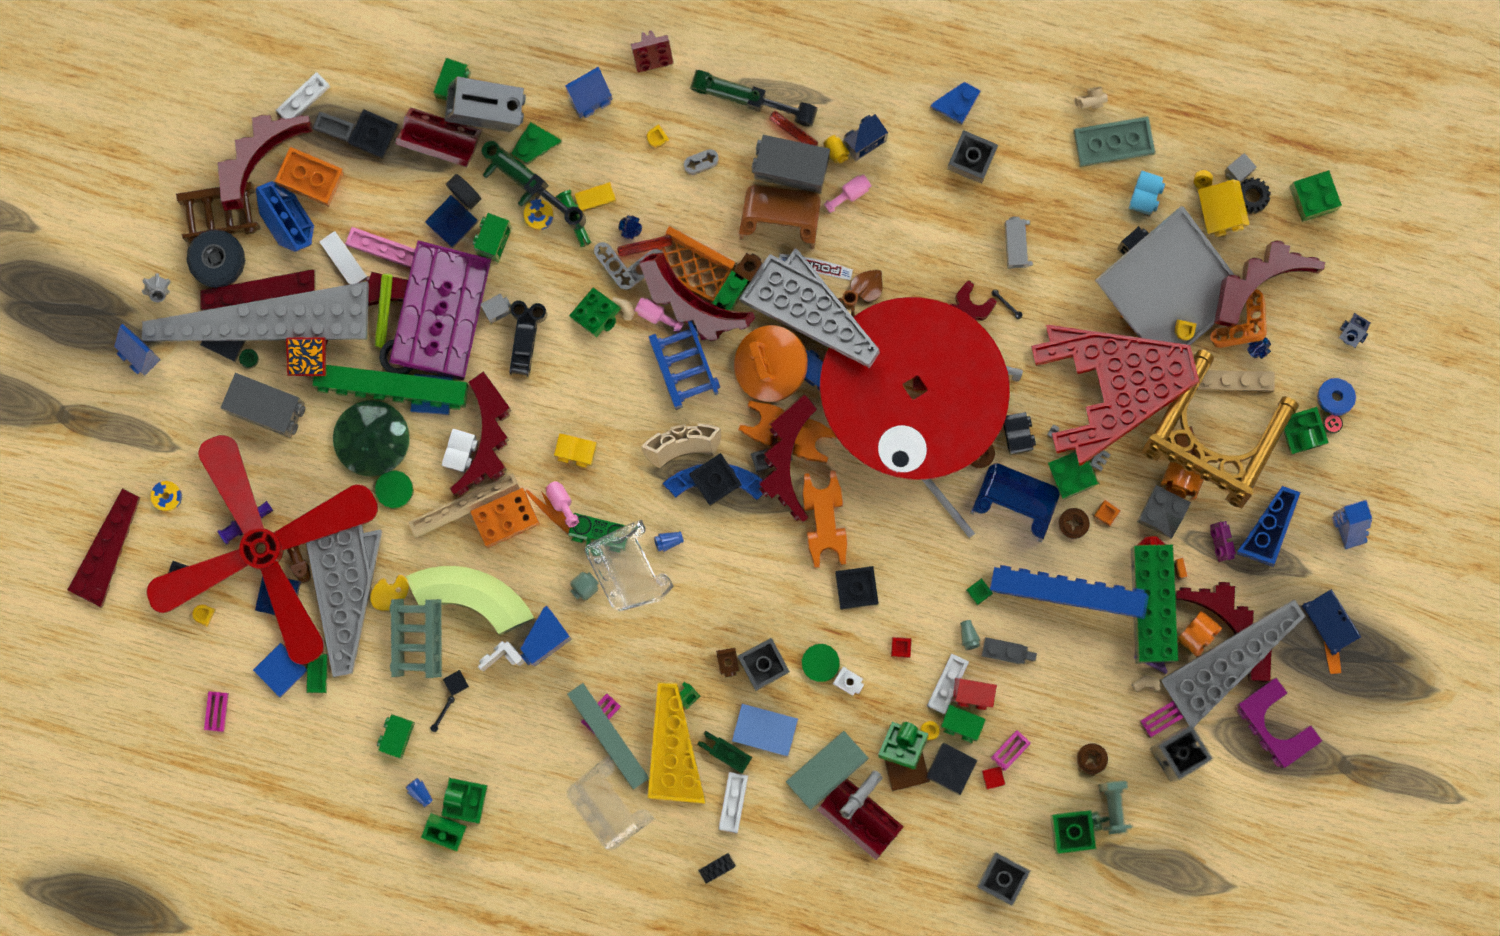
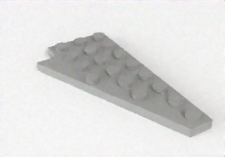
(802, 300)
(342, 580)

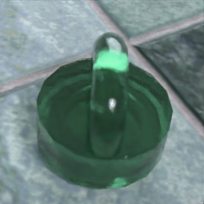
(1097, 821)

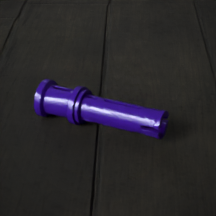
(234, 530)

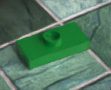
(317, 675)

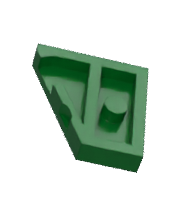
(534, 143)

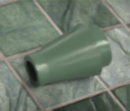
(970, 638)

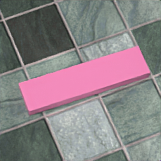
(380, 247)

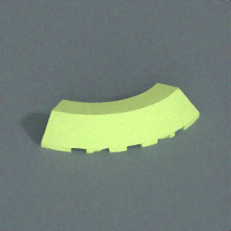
(472, 590)

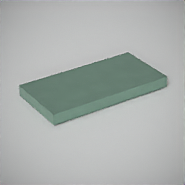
(1114, 141)
(827, 770)

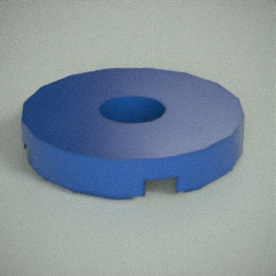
(1338, 386)

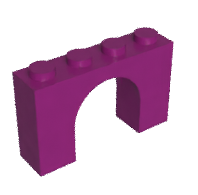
(1254, 709)

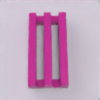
(612, 701)
(216, 708)
(1148, 727)
(1000, 761)

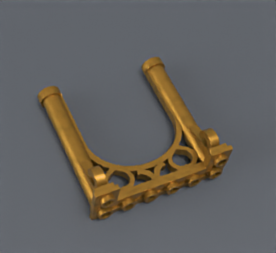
(1163, 443)

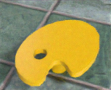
(384, 592)

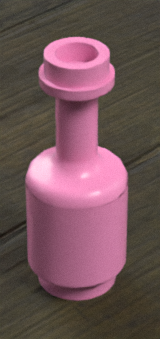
(852, 190)
(655, 313)
(561, 501)

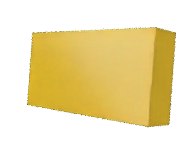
(595, 197)

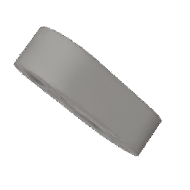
(703, 166)

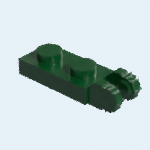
(727, 753)

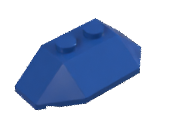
(284, 216)

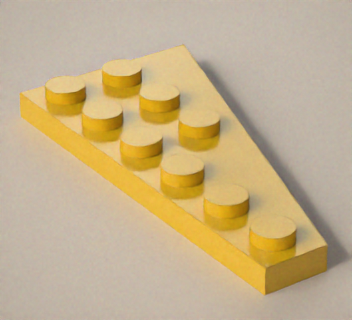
(673, 760)

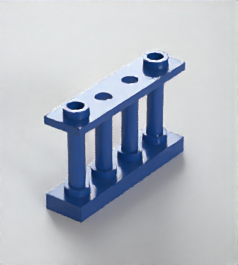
(672, 379)

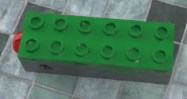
(1154, 572)

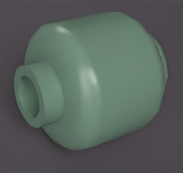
(584, 586)

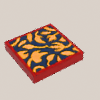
(306, 356)

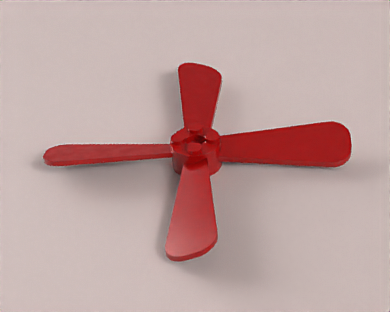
(341, 512)

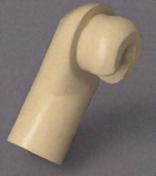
(626, 308)
(1147, 681)

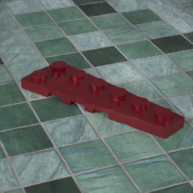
(258, 290)
(100, 562)

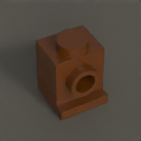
(725, 654)

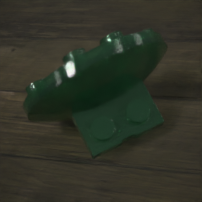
(371, 438)

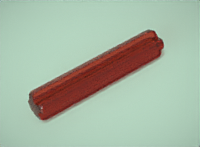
(792, 129)
(645, 245)

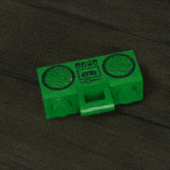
(591, 529)

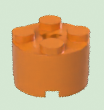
(1181, 481)
(1199, 633)

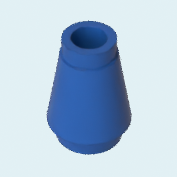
(666, 541)
(419, 792)

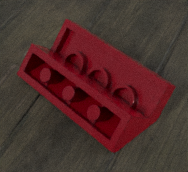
(438, 138)
(868, 826)

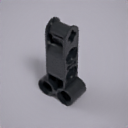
(525, 337)

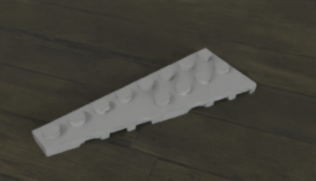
(1211, 676)

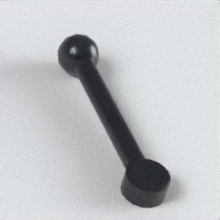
(1018, 315)
(434, 728)

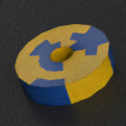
(538, 206)
(158, 492)

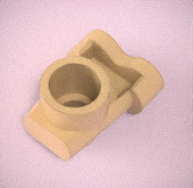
(1095, 98)

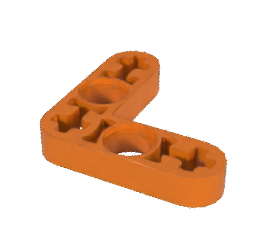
(1248, 328)

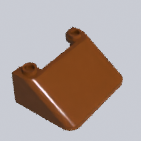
(781, 208)

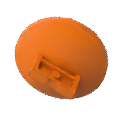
(770, 363)

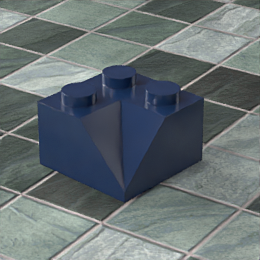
(867, 138)

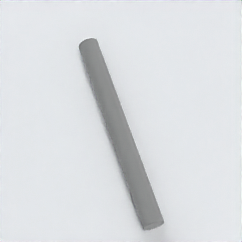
(948, 506)

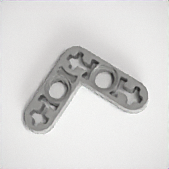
(629, 272)

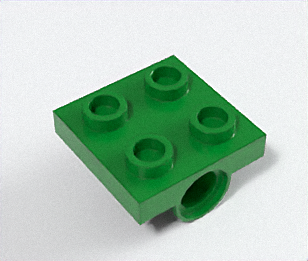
(595, 313)
(1305, 431)
(903, 744)
(464, 800)

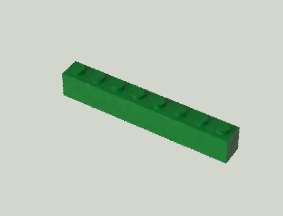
(393, 386)

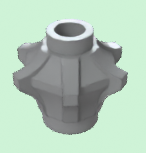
(156, 288)

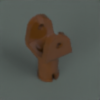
(299, 566)

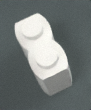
(459, 450)

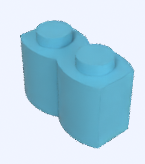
(1146, 192)

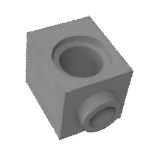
(1240, 168)
(496, 308)

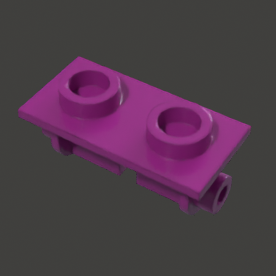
(1223, 550)

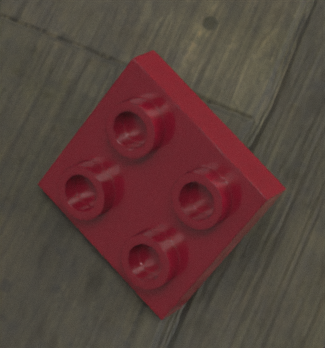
(652, 52)

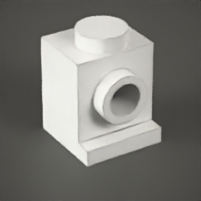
(841, 679)

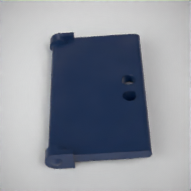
(1330, 621)

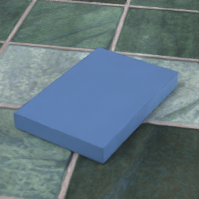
(765, 730)

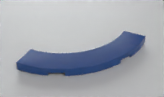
(682, 481)

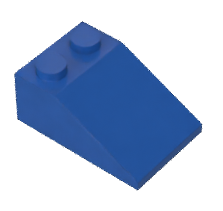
(589, 93)
(135, 351)

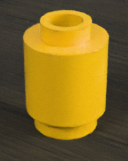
(838, 150)

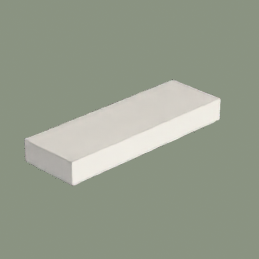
(303, 97)
(343, 259)
(944, 689)
(733, 802)

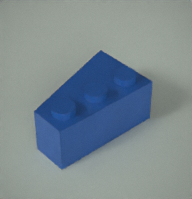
(1352, 523)

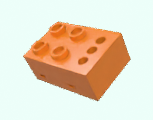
(309, 176)
(505, 517)

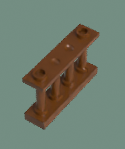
(207, 196)

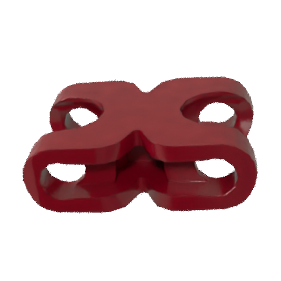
(963, 301)

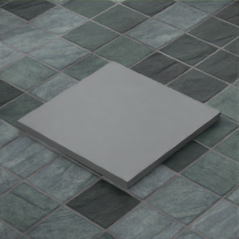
(1167, 279)

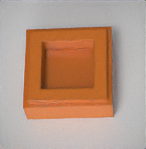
(1107, 513)
(1180, 568)

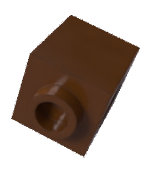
(742, 273)

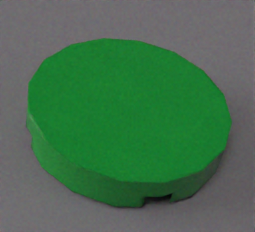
(394, 489)
(820, 662)

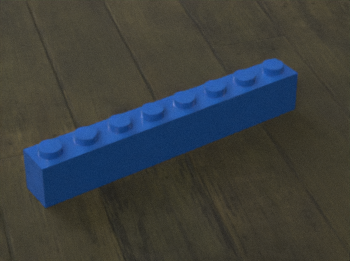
(1068, 592)

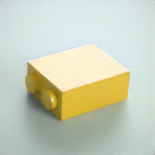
(1223, 208)

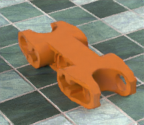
(805, 442)
(823, 504)

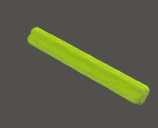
(383, 310)

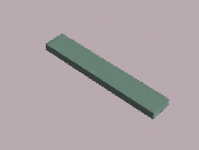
(608, 736)

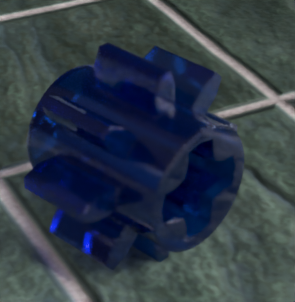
(630, 227)
(1259, 348)

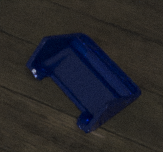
(1020, 494)

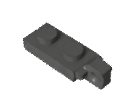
(1007, 651)

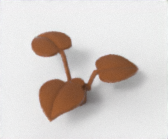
(865, 285)

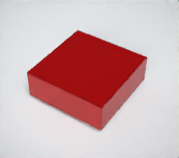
(901, 647)
(993, 777)

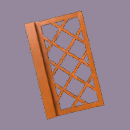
(705, 252)

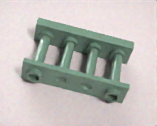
(433, 638)
(1115, 809)

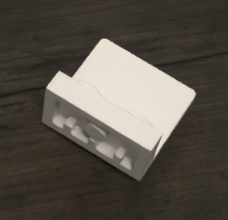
(512, 656)

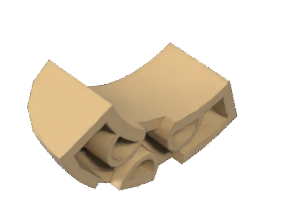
(681, 441)

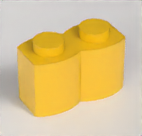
(575, 449)

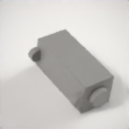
(1016, 243)

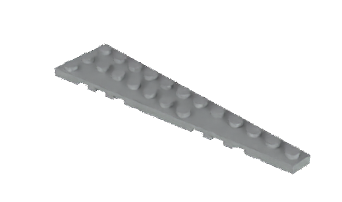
(327, 313)

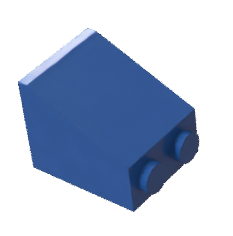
(544, 638)

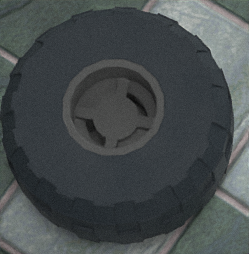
(215, 258)

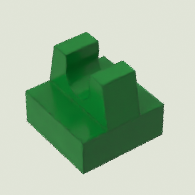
(688, 695)

